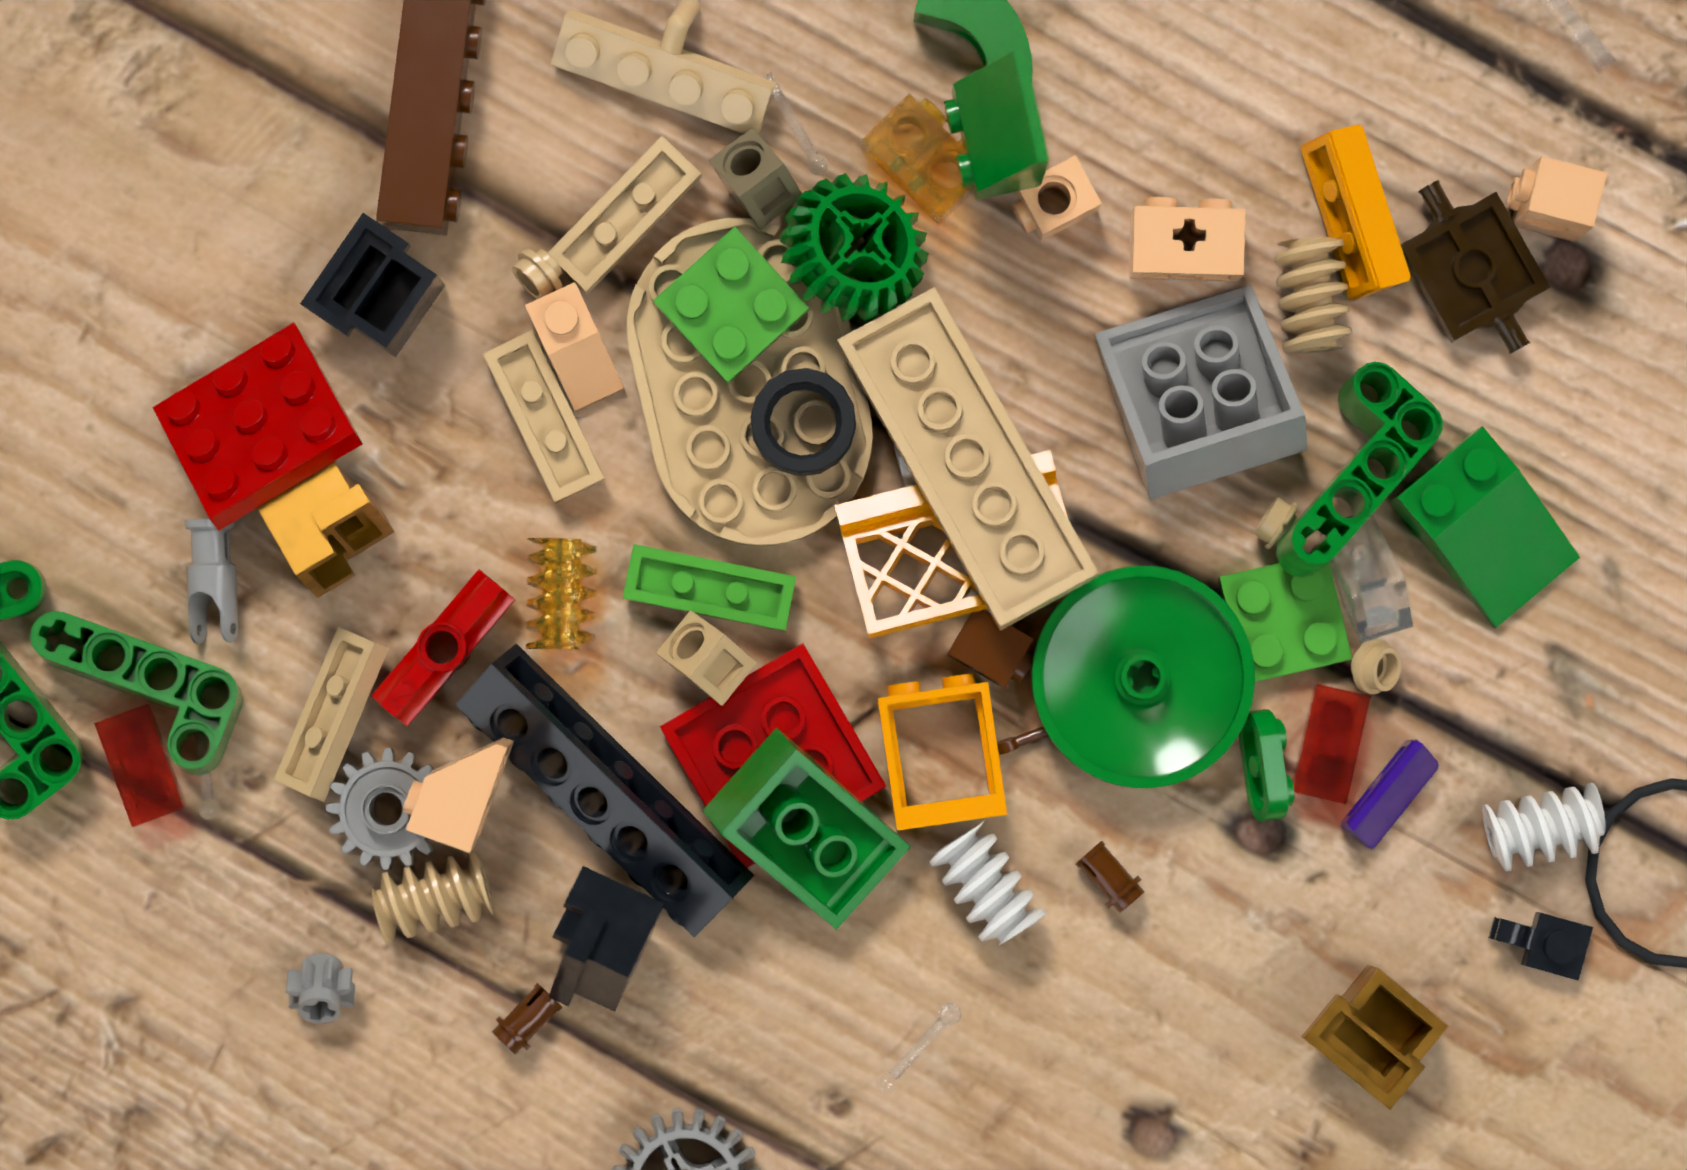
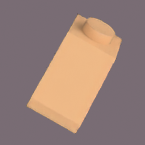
(574, 346)
(458, 797)

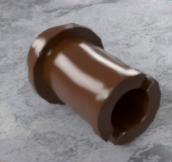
(1110, 877)
(526, 1019)

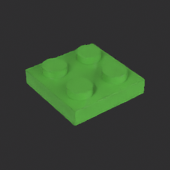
(731, 305)
(1288, 619)

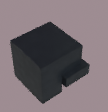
(374, 287)
(605, 938)

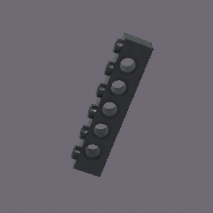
(631, 793)

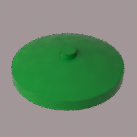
(1143, 677)

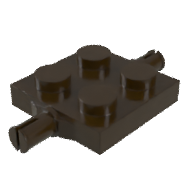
(1474, 267)

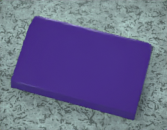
(1390, 793)

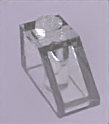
(1371, 584)

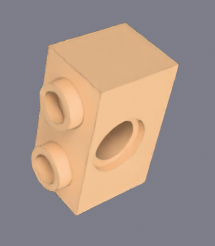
(1556, 198)

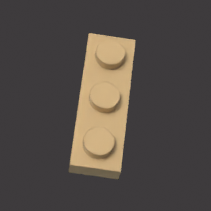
(625, 214)
(544, 416)
(331, 714)

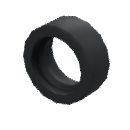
(803, 380)

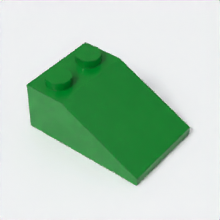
(998, 128)
(1486, 526)
(805, 829)

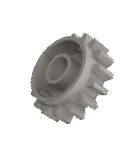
(358, 809)

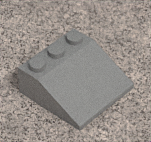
(1202, 392)

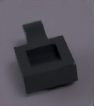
(1549, 944)

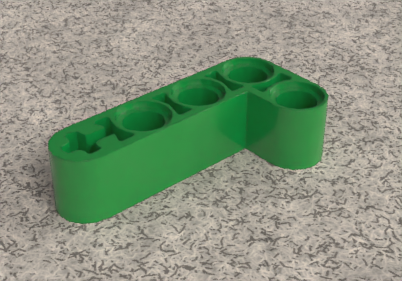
(1354, 481)
(134, 679)
(30, 741)

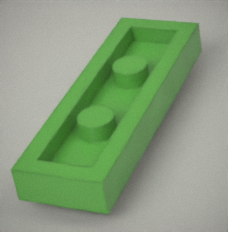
(709, 587)

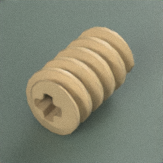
(1311, 294)
(431, 897)

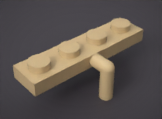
(663, 69)

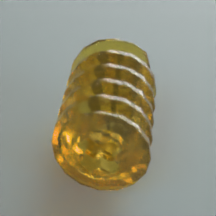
(560, 594)

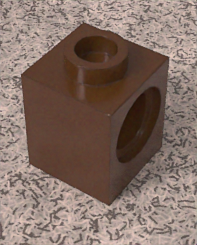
(990, 651)

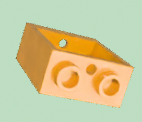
(954, 689)

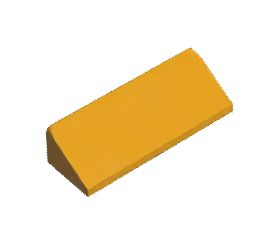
(1355, 211)

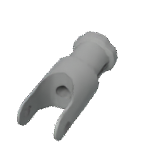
(211, 577)

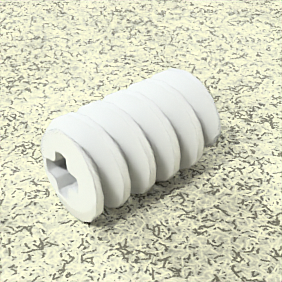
(1545, 825)
(987, 886)

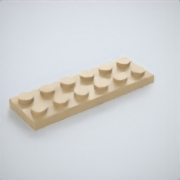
(967, 458)

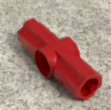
(417, 675)

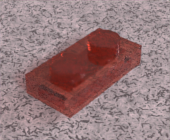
(1330, 743)
(140, 765)

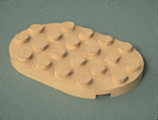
(704, 425)

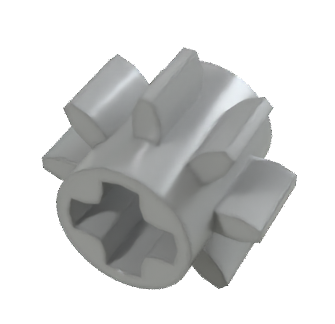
(320, 988)

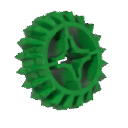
(883, 274)

